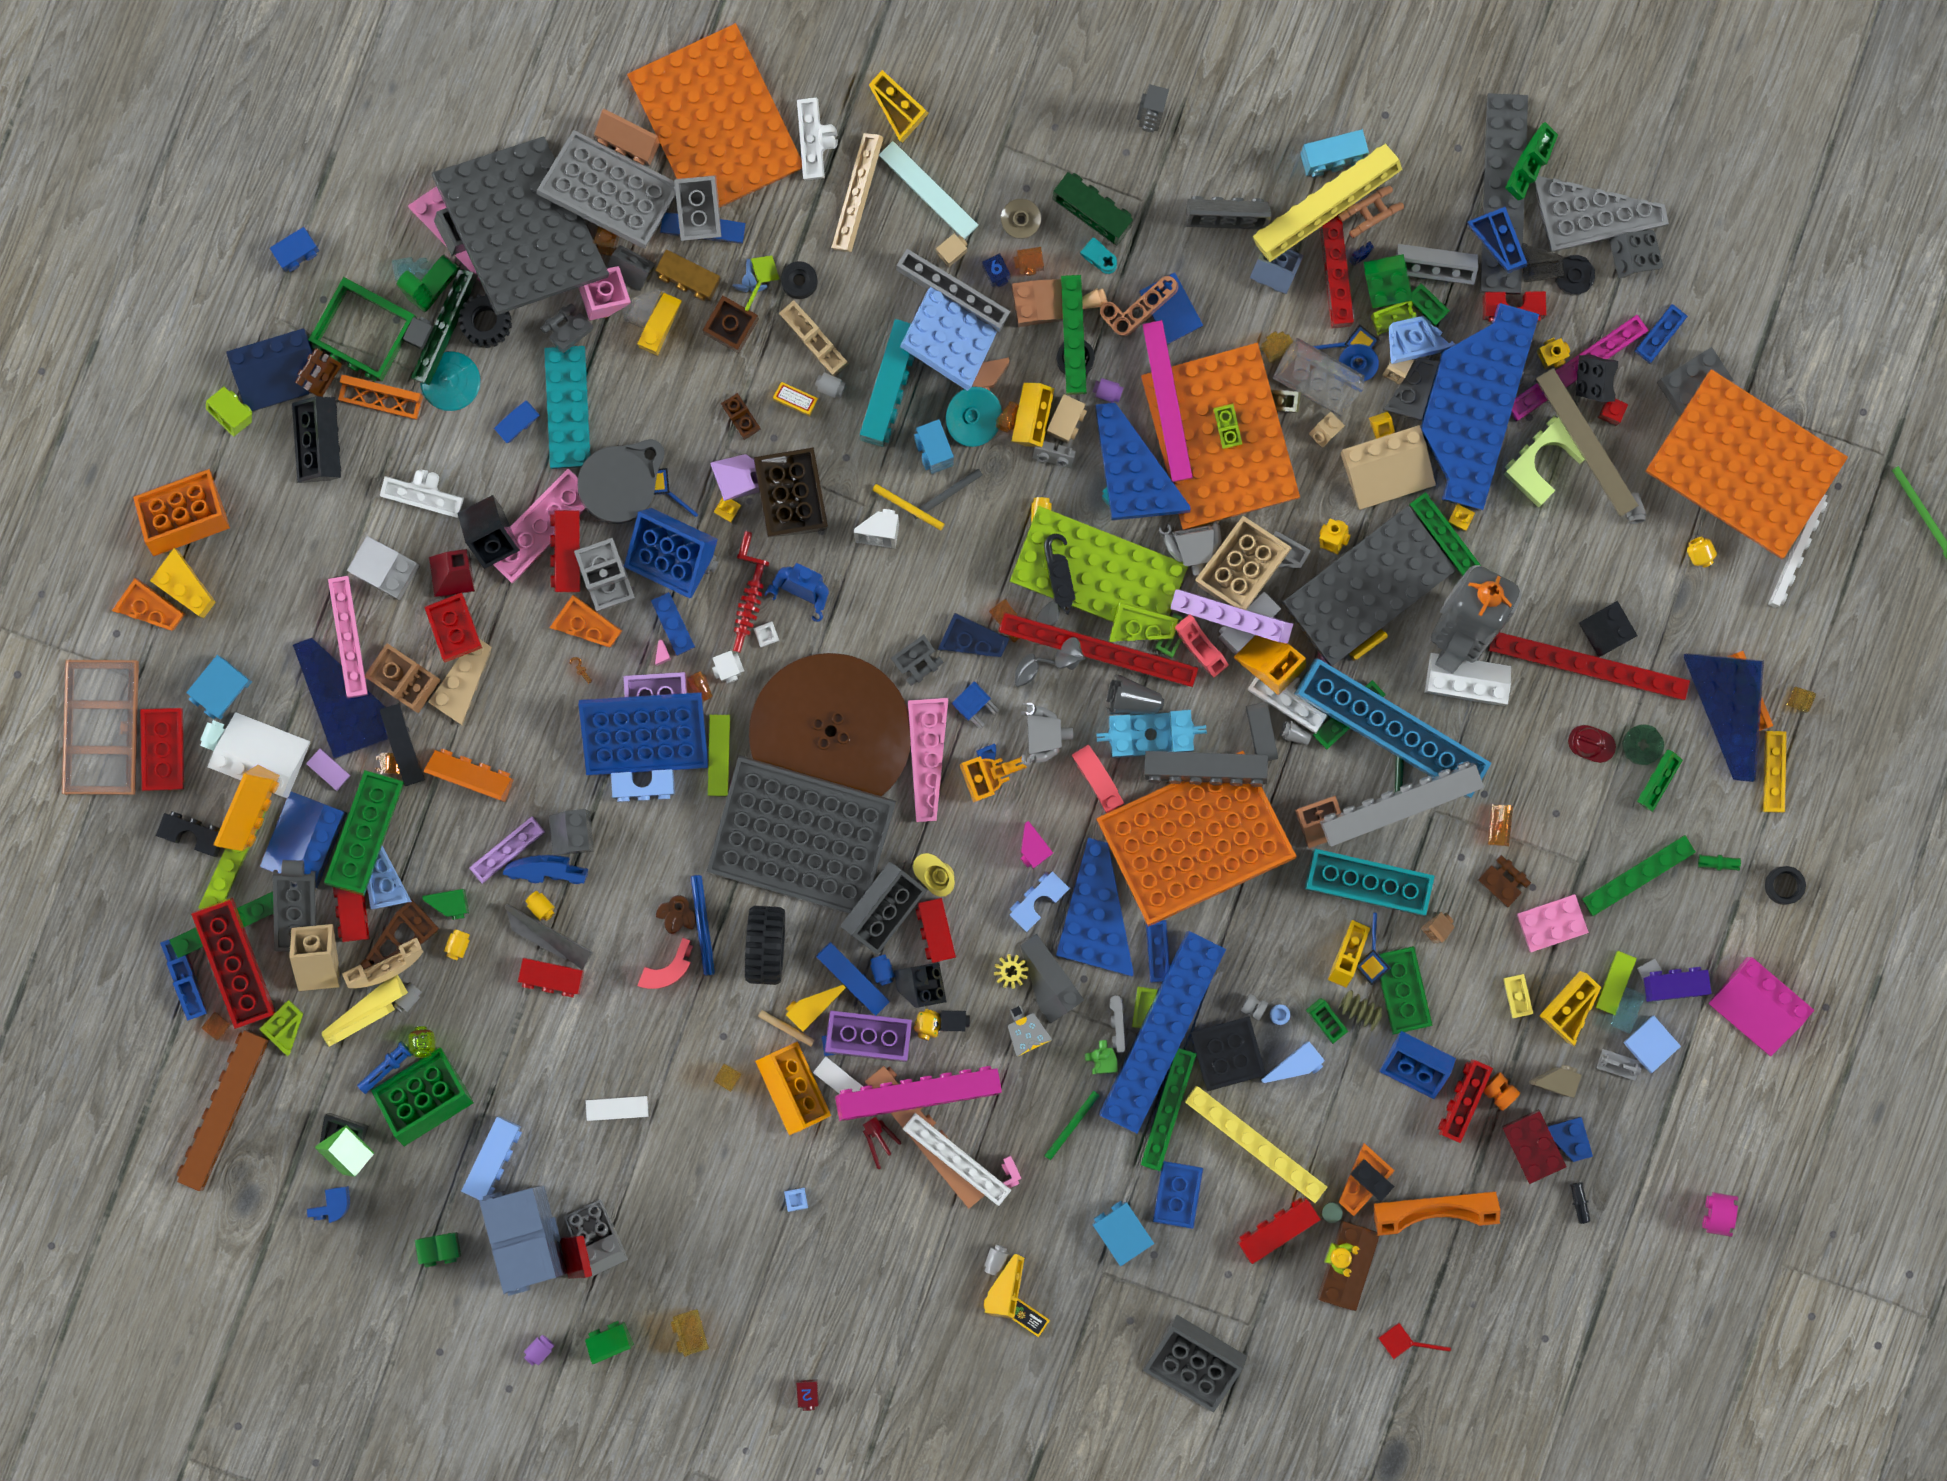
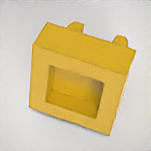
(727, 509)
(1461, 517)

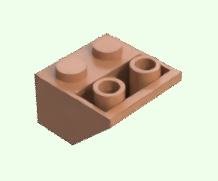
(1310, 817)

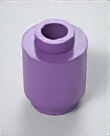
(1108, 390)
(538, 1350)

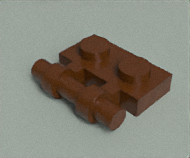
(322, 375)
(1499, 885)

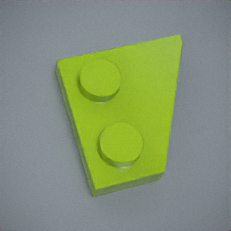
(283, 1026)

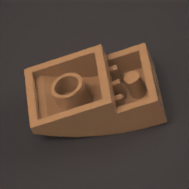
(402, 678)

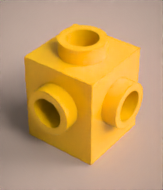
(1549, 358)
(1334, 536)

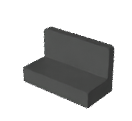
(632, 267)

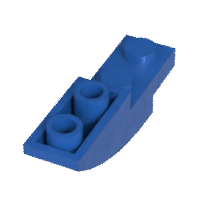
(538, 867)

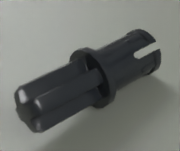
(1580, 1202)

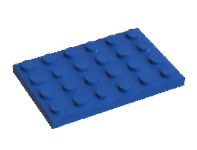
(643, 733)

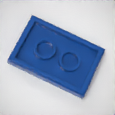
(1177, 313)
(1178, 1194)

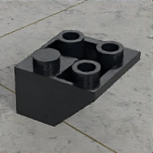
(921, 984)

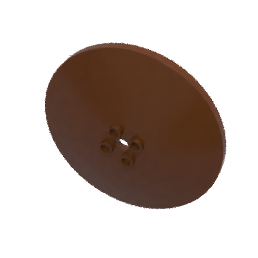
(840, 693)

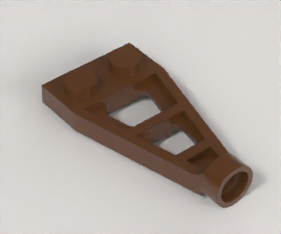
(415, 919)

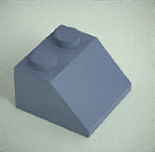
(1279, 272)

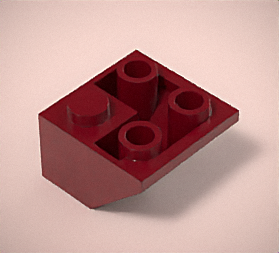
(452, 573)

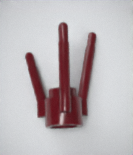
(873, 1128)

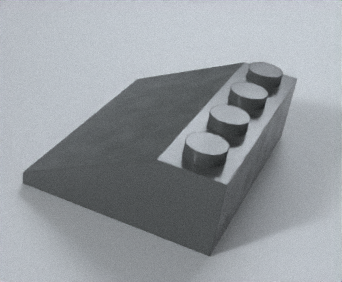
(1227, 213)
(1195, 1363)

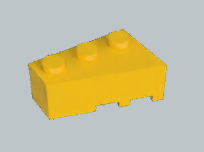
(182, 584)
(1571, 1007)

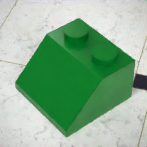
(608, 1342)

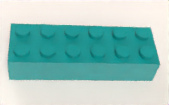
(887, 388)
(1369, 882)

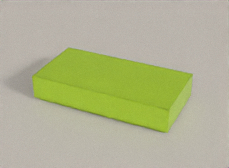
(1143, 1002)

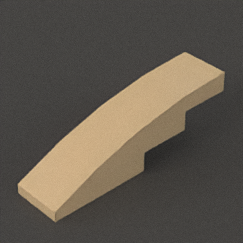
(813, 338)

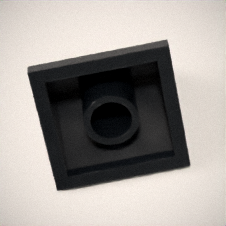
(333, 1123)

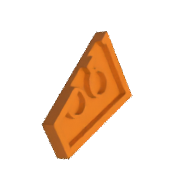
(147, 605)
(584, 622)
(1356, 1195)

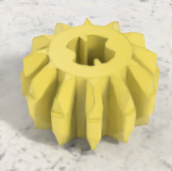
(1014, 977)

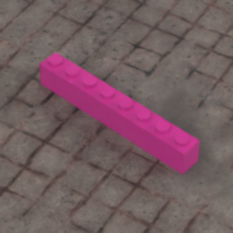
(918, 1094)

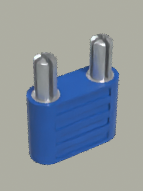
(972, 701)

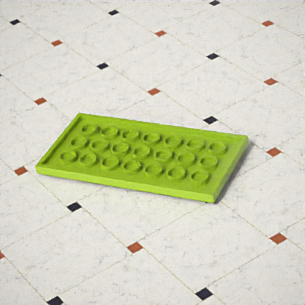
(1100, 566)

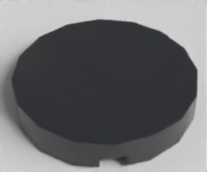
(1578, 275)

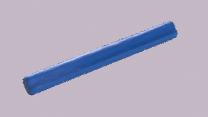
(702, 925)

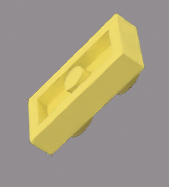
(1518, 996)

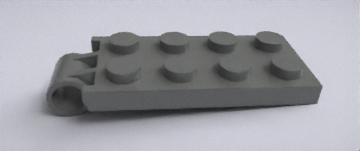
(292, 903)

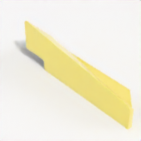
(367, 1011)

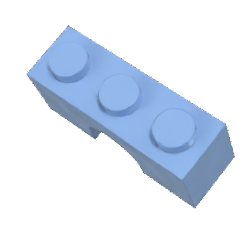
(661, 785)
(1049, 886)

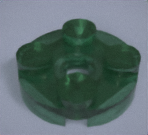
(1652, 738)

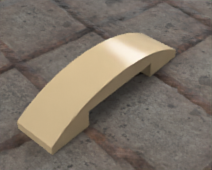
(386, 969)

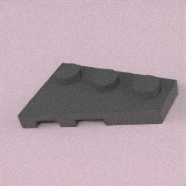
(1413, 393)

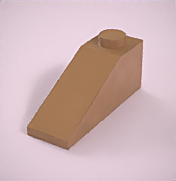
(1438, 927)

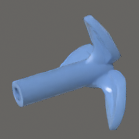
(749, 280)

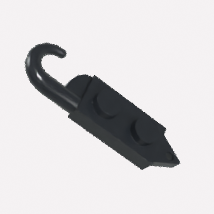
(1059, 574)

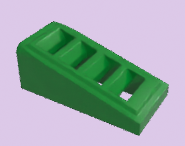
(1318, 1005)

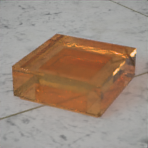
(216, 1026)

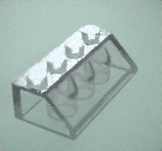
(1319, 377)

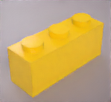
(1033, 414)

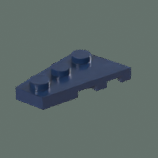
(973, 638)

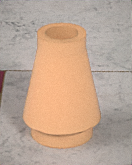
(1094, 299)

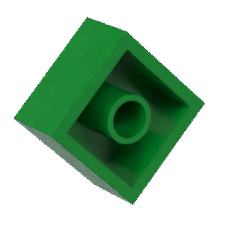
(1388, 281)

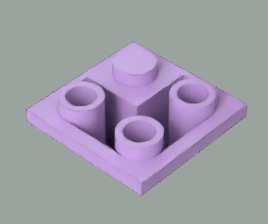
(736, 476)

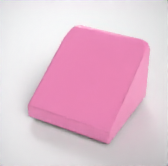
(662, 654)

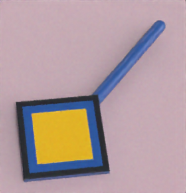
(1359, 336)
(662, 487)
(1372, 965)

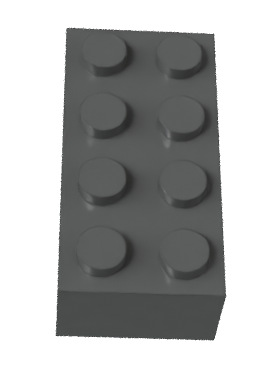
(883, 908)

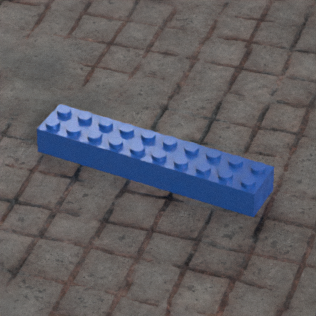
(1162, 1032)

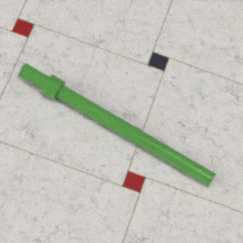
(1921, 509)

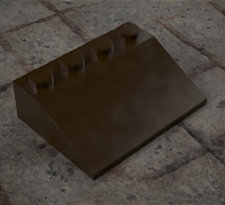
(790, 493)

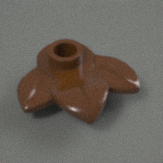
(676, 917)

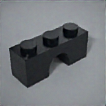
(173, 827)

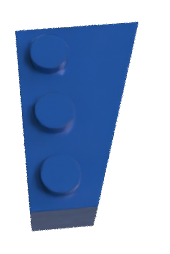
(1499, 237)

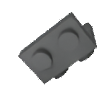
(1635, 252)

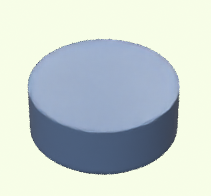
(1279, 1014)

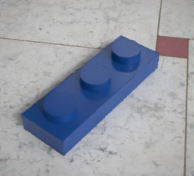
(673, 624)

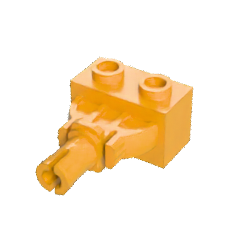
(985, 777)

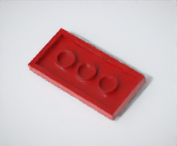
(162, 749)

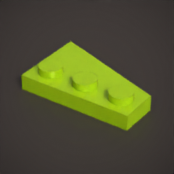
(1141, 624)

